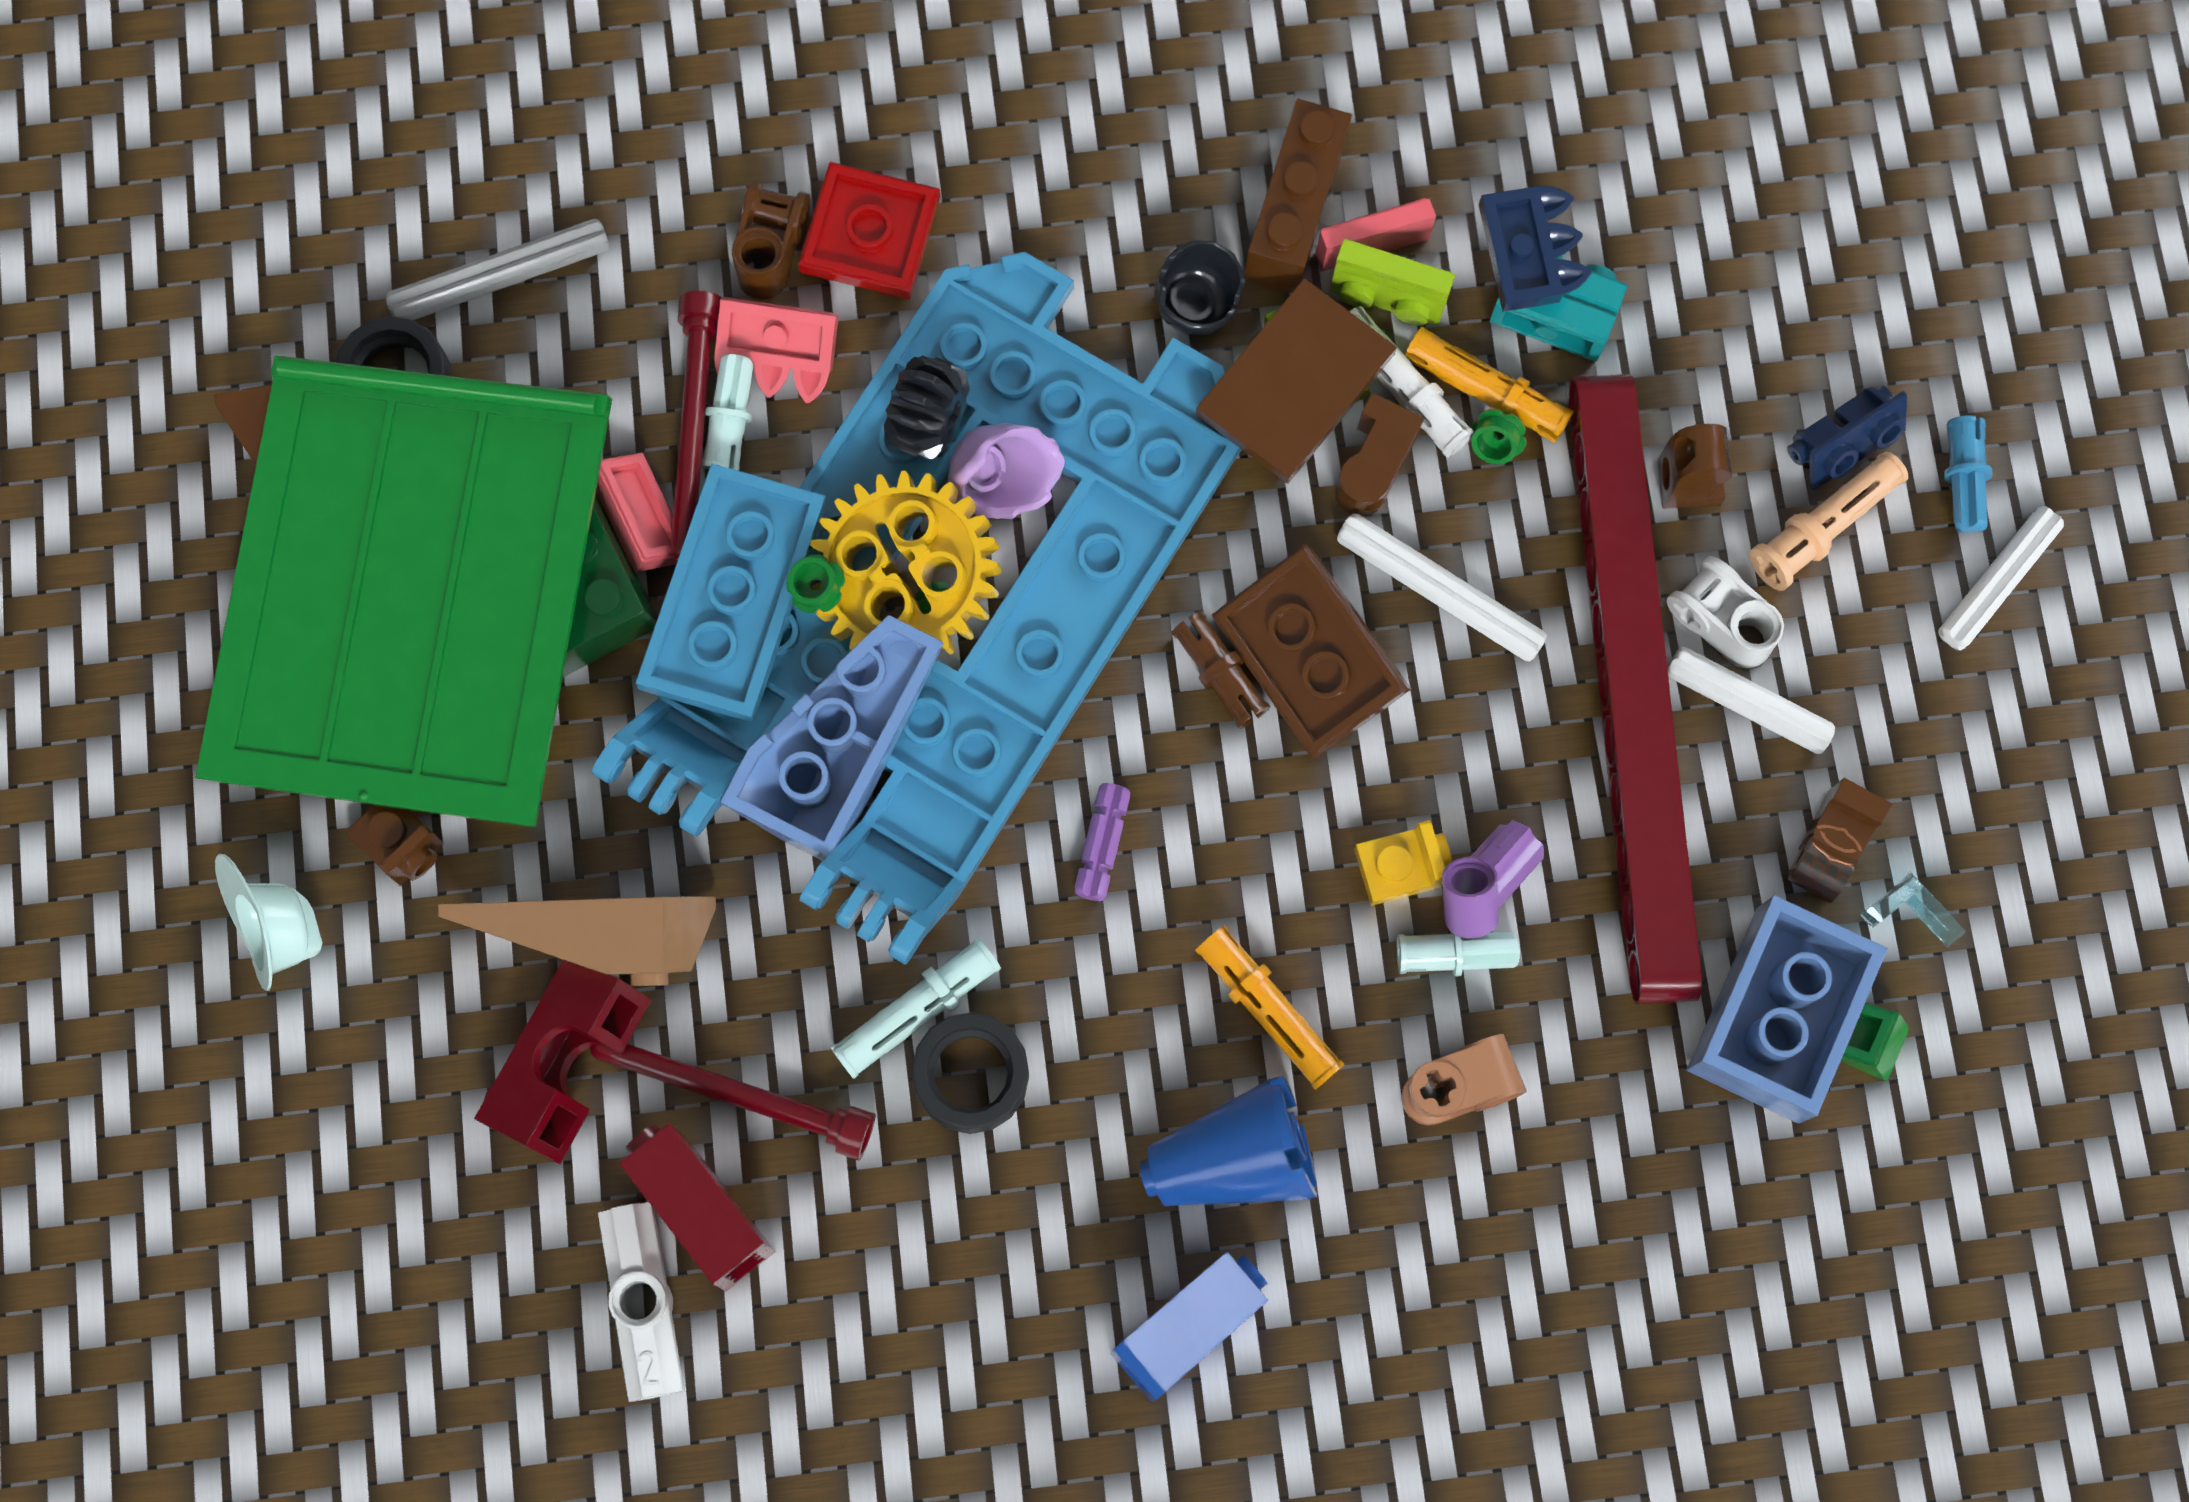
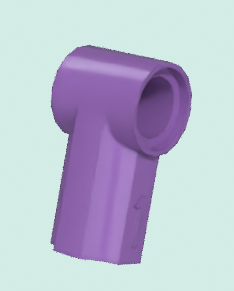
(1484, 881)

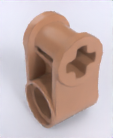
(1472, 1079)

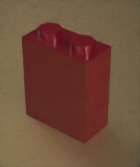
(695, 1205)

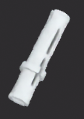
(1421, 397)

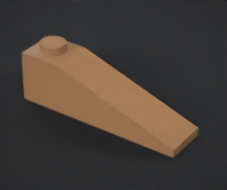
(605, 935)

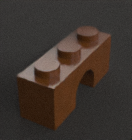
(1297, 195)

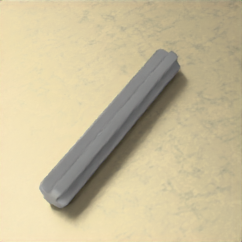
(498, 271)

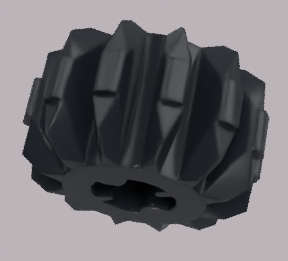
(926, 407)

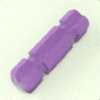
(1102, 842)

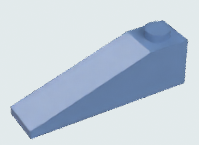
(826, 755)

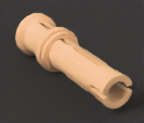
(1811, 533)

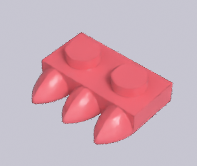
(778, 341)

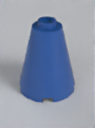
(1235, 1154)

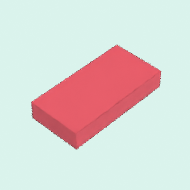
(1381, 230)
(636, 511)

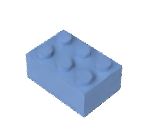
(1787, 1010)

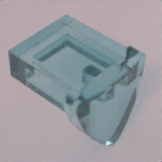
(1922, 902)

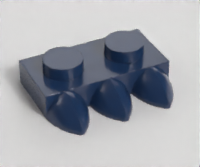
(1526, 246)

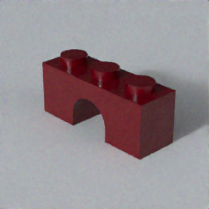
(531, 1092)

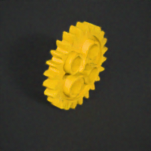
(950, 541)

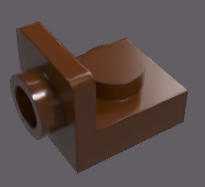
(396, 842)

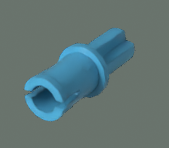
(1968, 473)

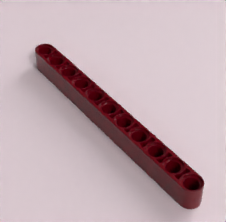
(1634, 692)

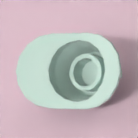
(270, 919)

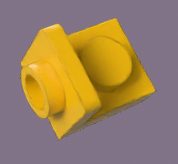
(1403, 863)

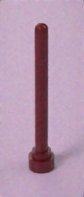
(699, 317)
(844, 1129)

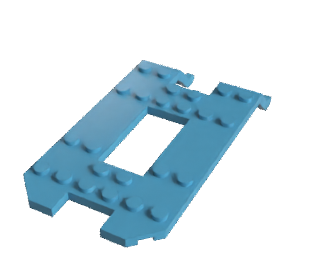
(987, 728)

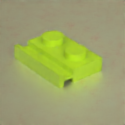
(1391, 282)

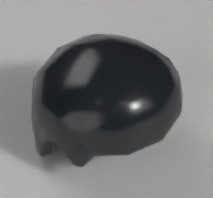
(1199, 287)

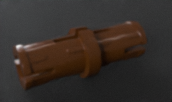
(1220, 669)

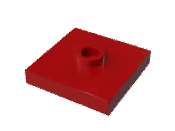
(869, 230)

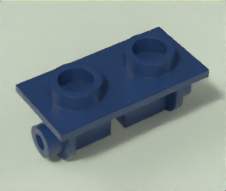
(1870, 421)

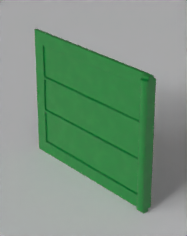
(405, 590)

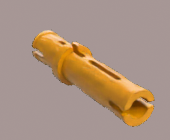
(1488, 384)
(1269, 1006)

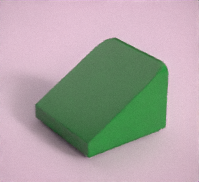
(1876, 1041)

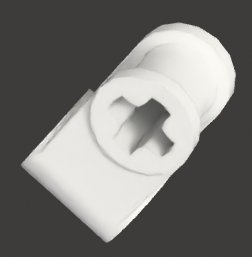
(1723, 610)

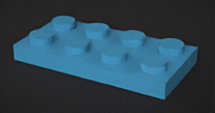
(730, 593)

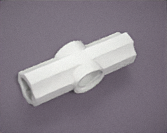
(648, 1343)

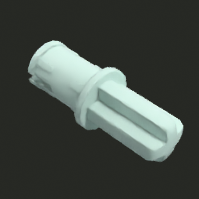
(728, 412)
(1456, 953)

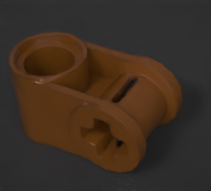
(769, 229)

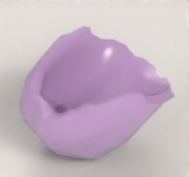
(1005, 469)

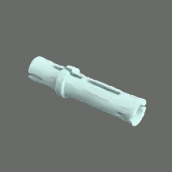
(916, 1007)

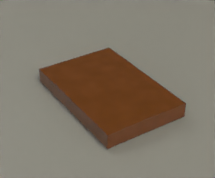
(1296, 381)
(1311, 651)

